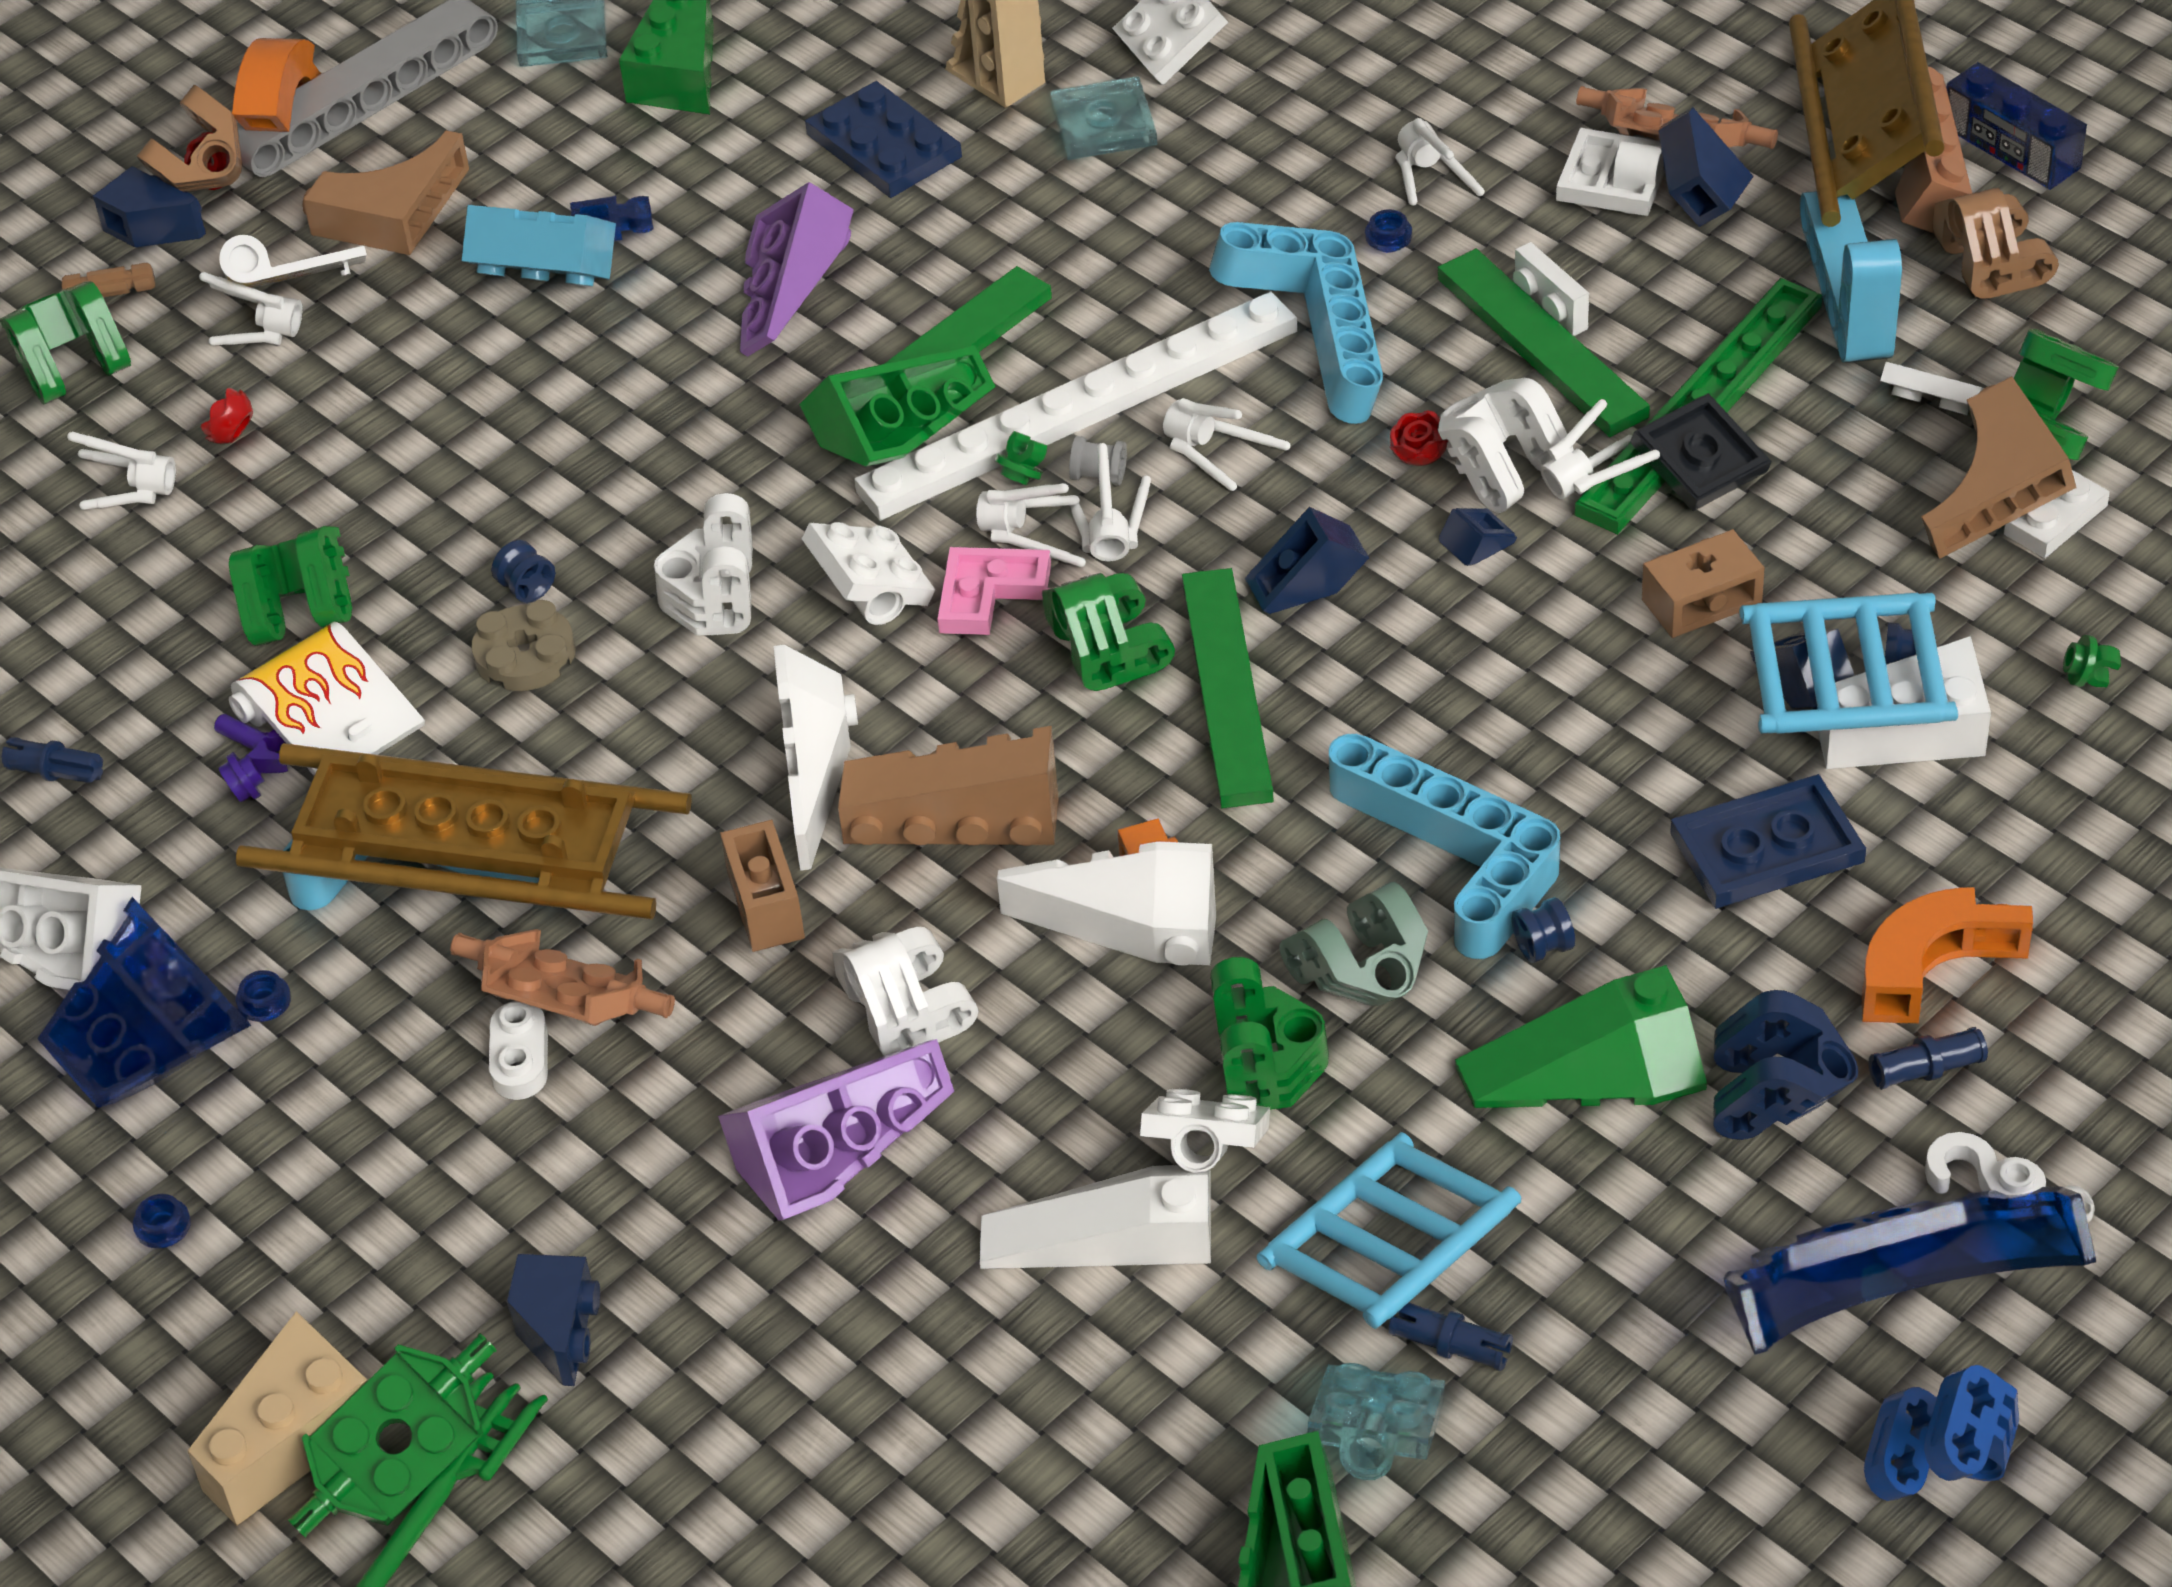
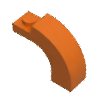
(269, 80)
(1929, 933)

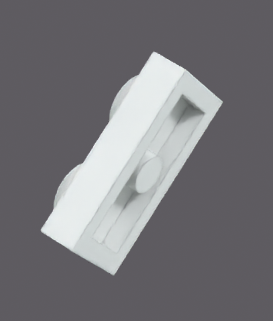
(1551, 288)
(1913, 383)
(2059, 519)

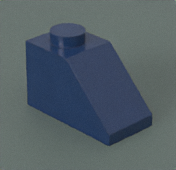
(1307, 563)
(1796, 669)

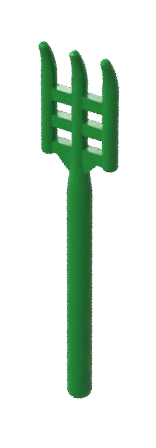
(464, 1466)

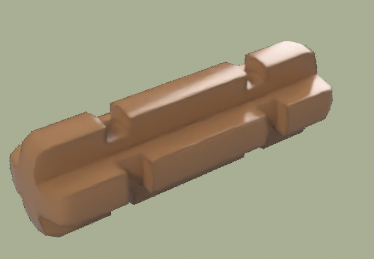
(116, 280)

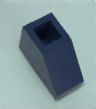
(1700, 168)
(147, 210)
(551, 1310)

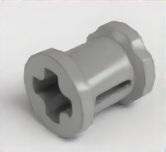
(1085, 460)

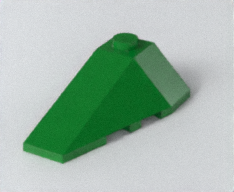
(894, 406)
(1606, 1044)

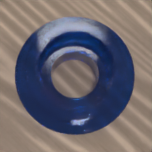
(1388, 231)
(263, 996)
(161, 1221)

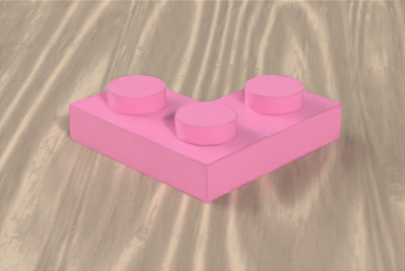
(984, 574)

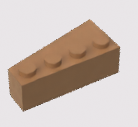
(954, 795)

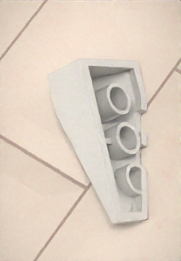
(814, 741)
(1136, 903)
(59, 922)
(1126, 1220)

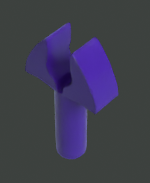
(262, 744)

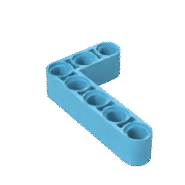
(1328, 274)
(1855, 279)
(1509, 843)

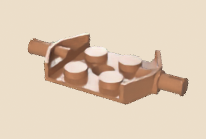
(1627, 113)
(549, 980)

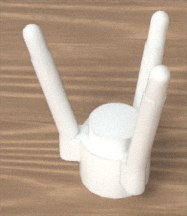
(1424, 148)
(274, 313)
(1194, 424)
(146, 471)
(1574, 471)
(1006, 510)
(1109, 533)

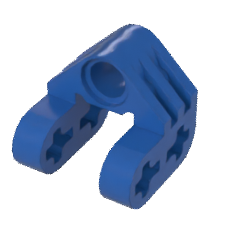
(1952, 1433)

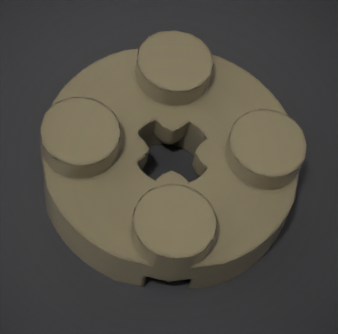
(533, 624)

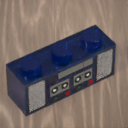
(2016, 125)

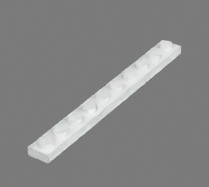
(1076, 404)

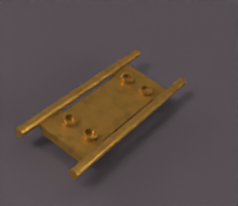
(1874, 96)
(462, 819)

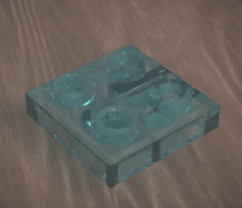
(1377, 1405)

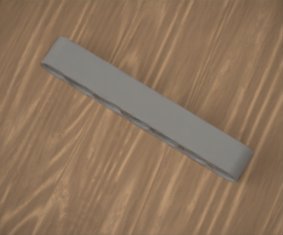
(371, 83)

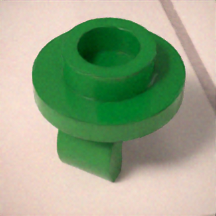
(1020, 461)
(2088, 662)

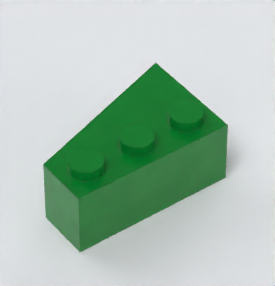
(670, 57)
(1294, 1519)

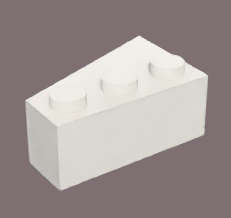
(1915, 742)

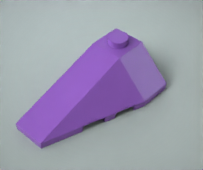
(789, 255)
(819, 1135)

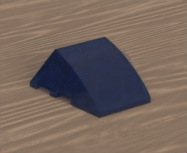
(138, 1014)

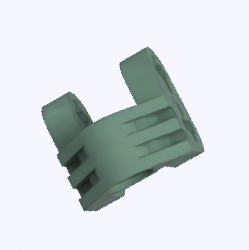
(1376, 918)

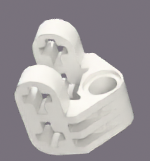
(1482, 424)
(709, 570)
(886, 979)

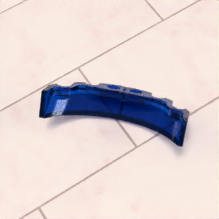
(1905, 1251)

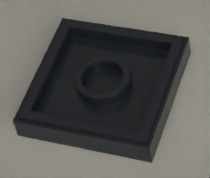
(1701, 452)

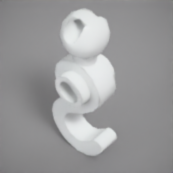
(2006, 1176)

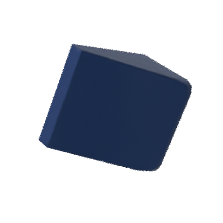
(1475, 534)

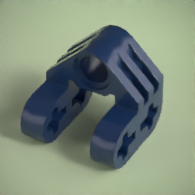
(1776, 1088)

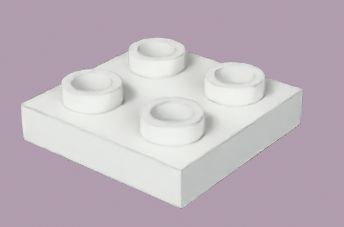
(1169, 32)
(1612, 172)
(869, 568)
(1228, 1122)

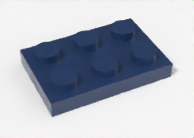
(883, 139)
(1767, 841)

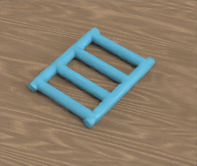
(1829, 714)
(1415, 1273)

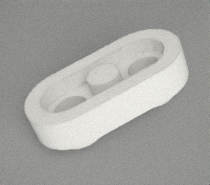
(520, 1039)

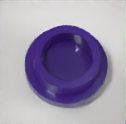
(242, 777)

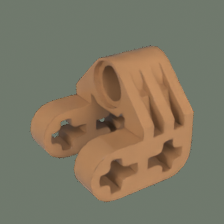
(225, 138)
(1986, 232)

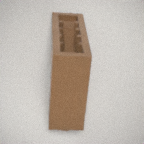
(388, 205)
(2011, 474)

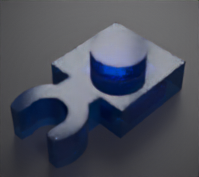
(632, 215)

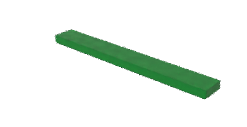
(1723, 375)

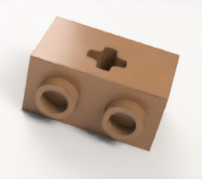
(1702, 583)
(762, 885)

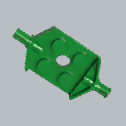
(411, 1390)

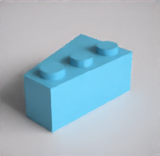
(538, 244)

